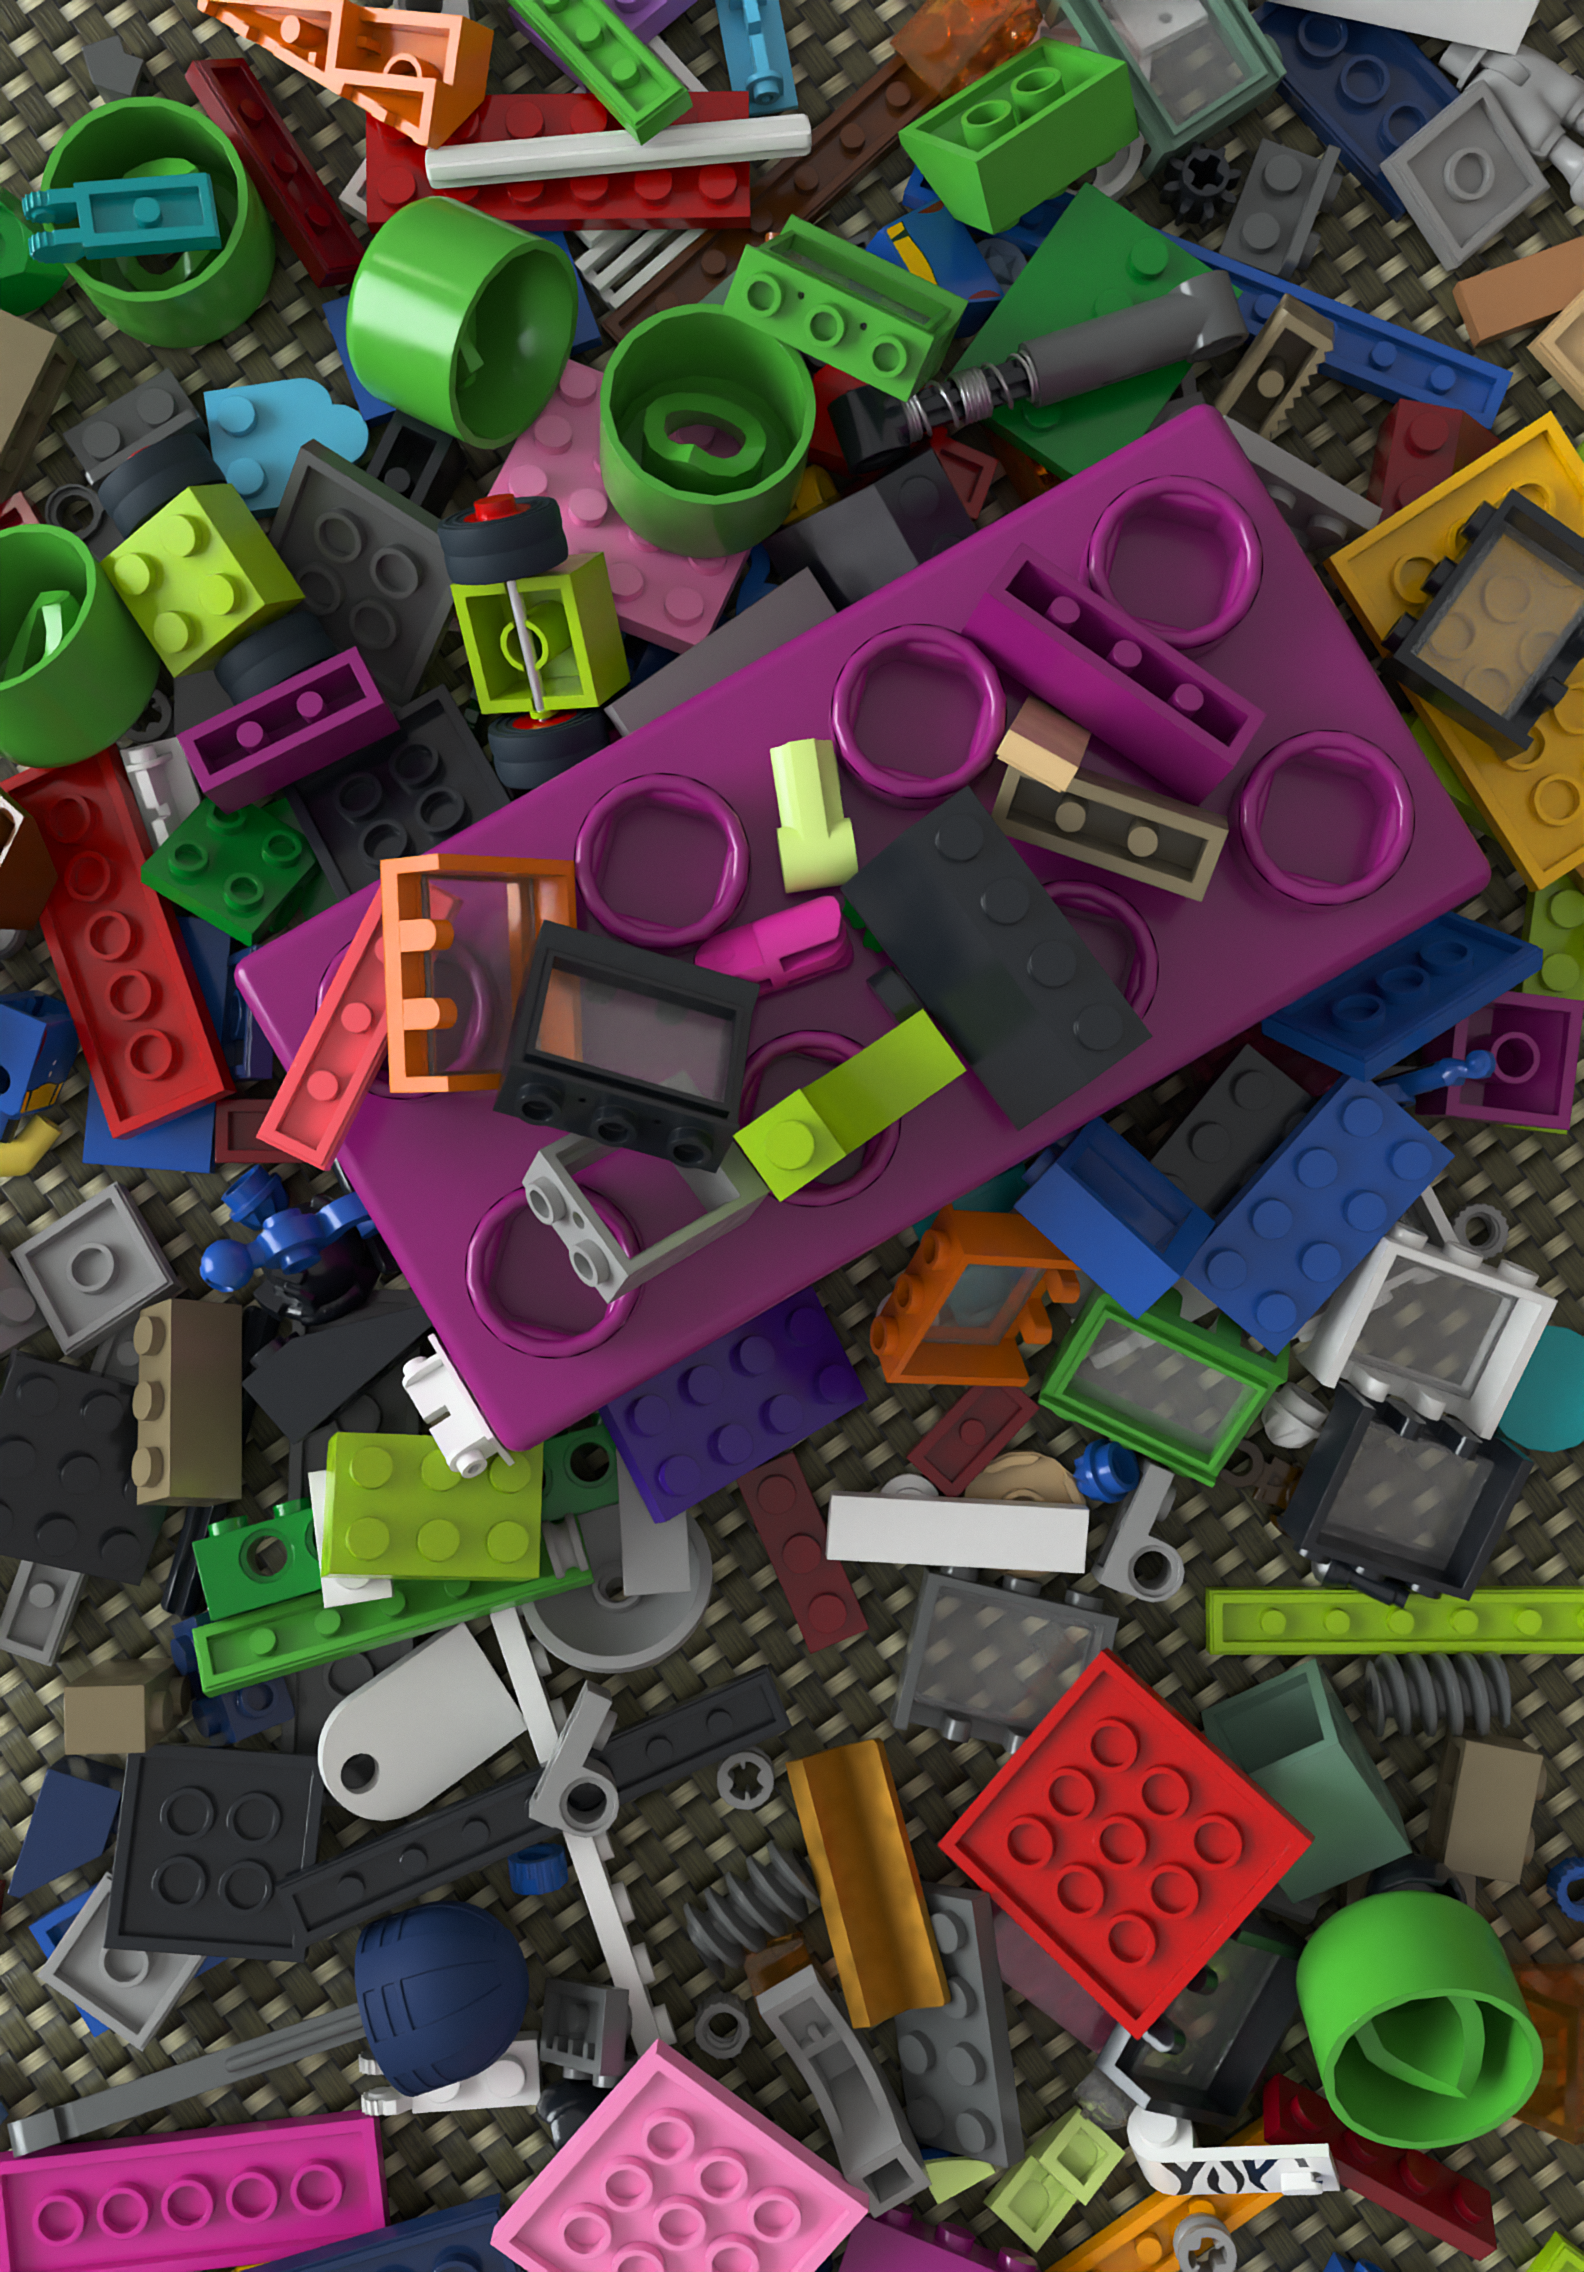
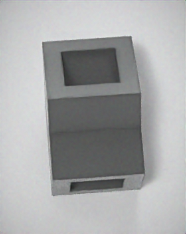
(115, 71)

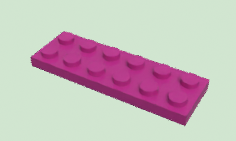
(194, 2196)

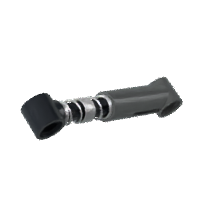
(1186, 324)

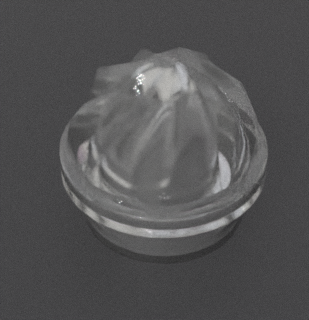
(1103, 2101)

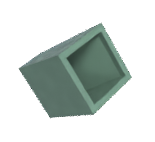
(1314, 1764)

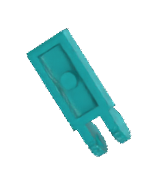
(125, 218)

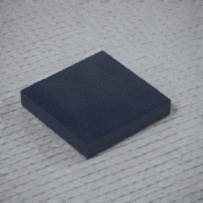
(244, 1042)

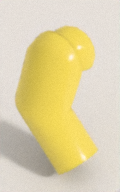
(28, 1147)

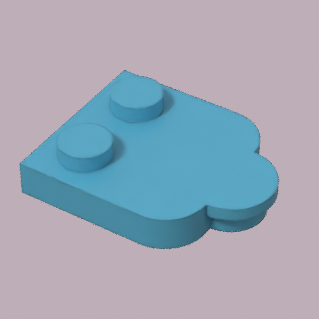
(261, 430)

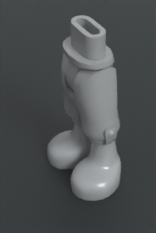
(1536, 99)

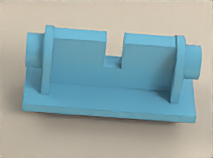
(757, 54)

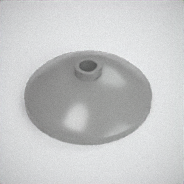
(626, 1634)

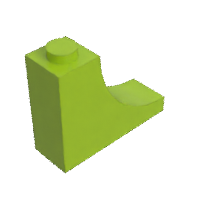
(848, 1105)

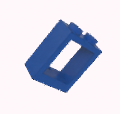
(1113, 1215)

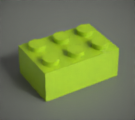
(407, 1516)

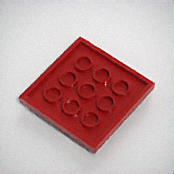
(1125, 1842)

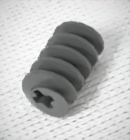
(1437, 1691)
(751, 1908)

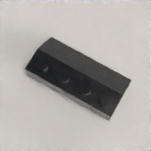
(994, 959)

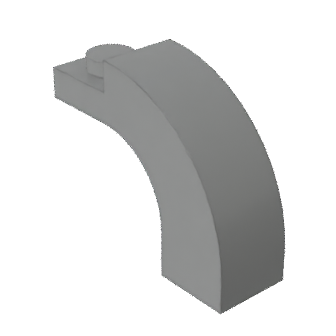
(850, 2088)

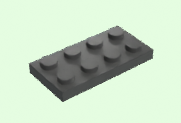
(960, 2053)

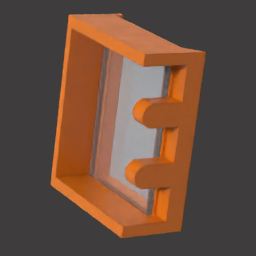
(457, 960)
(968, 1299)

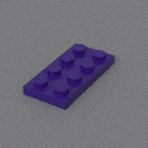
(733, 1405)

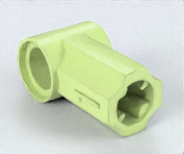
(813, 836)

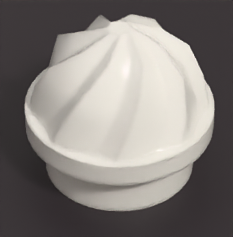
(1293, 1417)

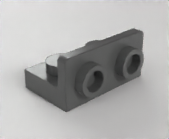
(1279, 209)
(133, 422)
(587, 2030)

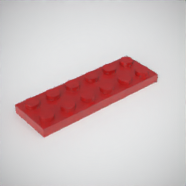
(634, 200)
(120, 950)

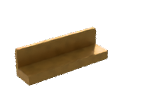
(867, 1882)

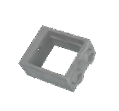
(594, 1252)

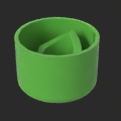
(206, 289)
(462, 320)
(712, 372)
(69, 651)
(1417, 2020)

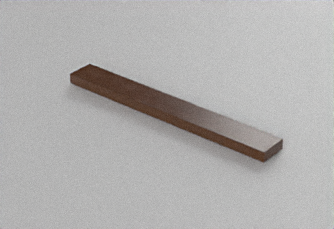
(807, 186)

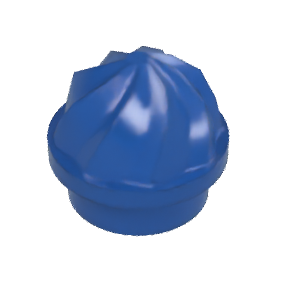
(256, 1197)
(1106, 1471)

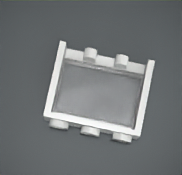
(1431, 1329)

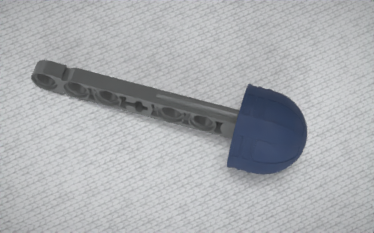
(434, 1998)

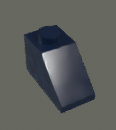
(70, 1822)

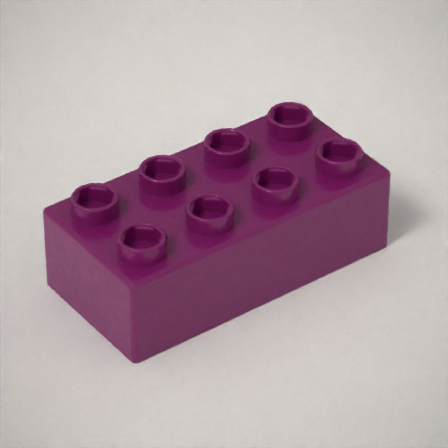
(674, 839)

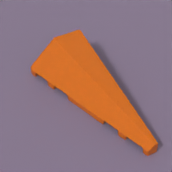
(399, 65)

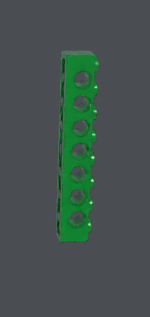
(237, 1586)

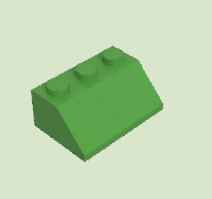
(1023, 132)

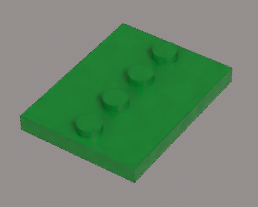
(1085, 268)

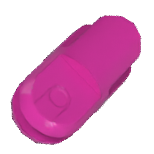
(782, 946)

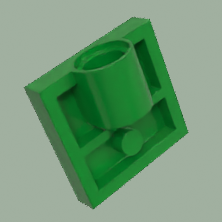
(234, 870)

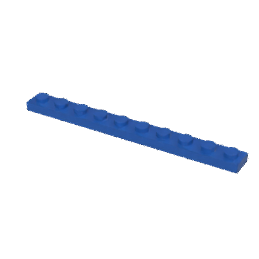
(1366, 349)

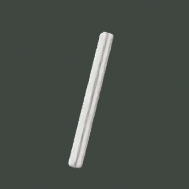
(618, 151)

